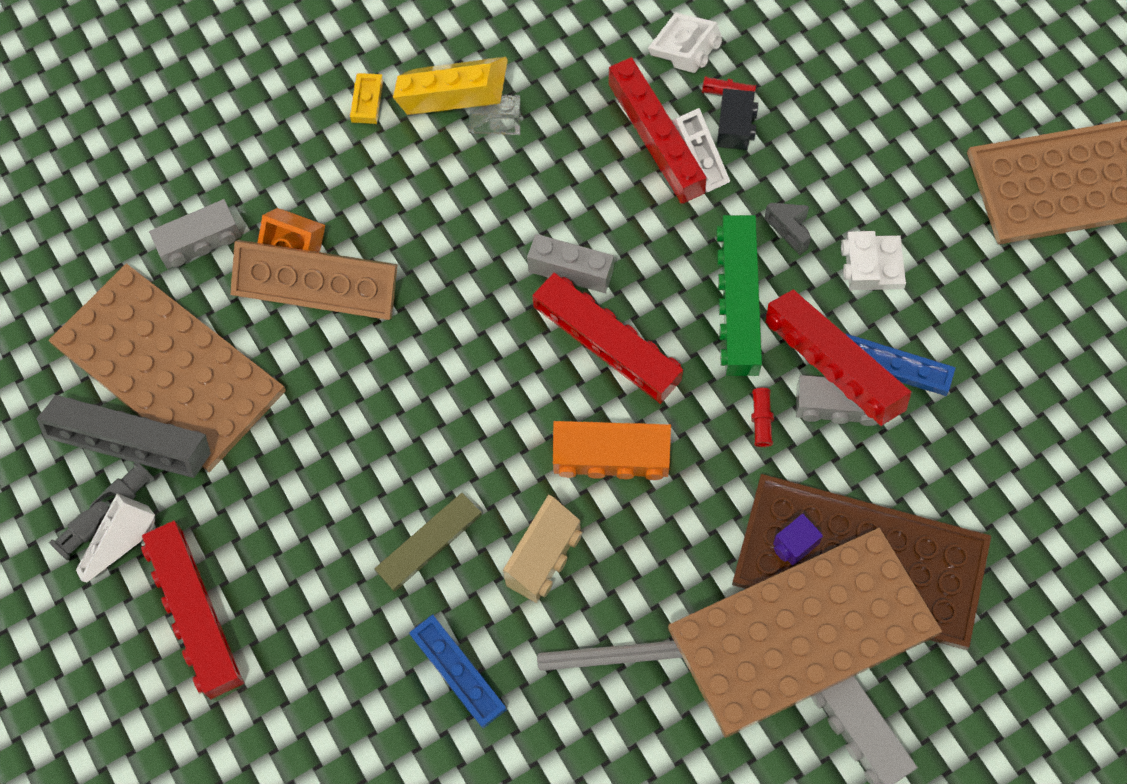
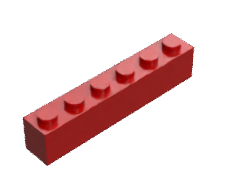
(657, 131)
(607, 337)
(838, 357)
(192, 611)

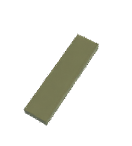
(428, 542)

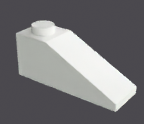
(699, 141)
(116, 535)

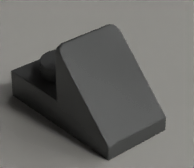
(786, 221)

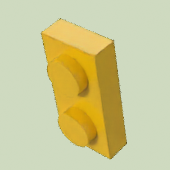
(366, 98)

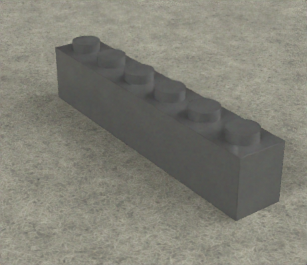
(124, 436)

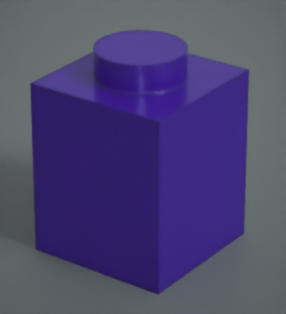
(797, 540)

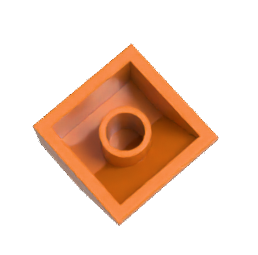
(290, 231)

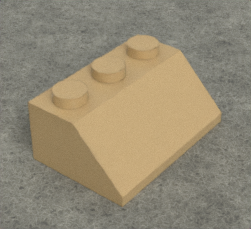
(542, 550)

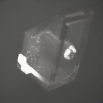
(497, 118)

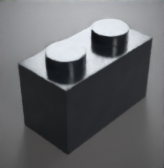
(736, 119)

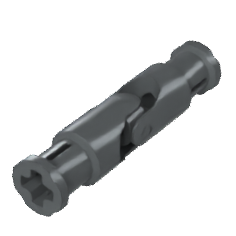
(86, 524)

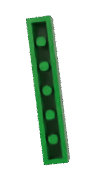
(740, 296)

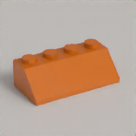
(611, 449)

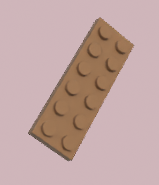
(313, 279)

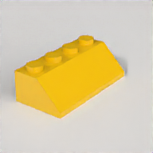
(451, 86)

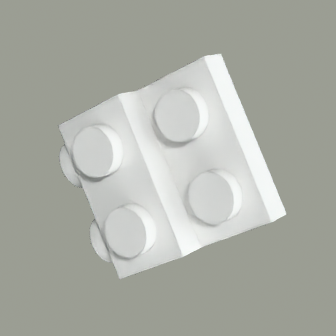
(686, 41)
(873, 261)

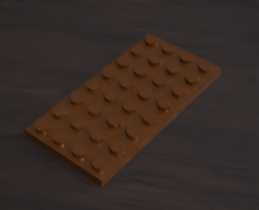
(938, 557)

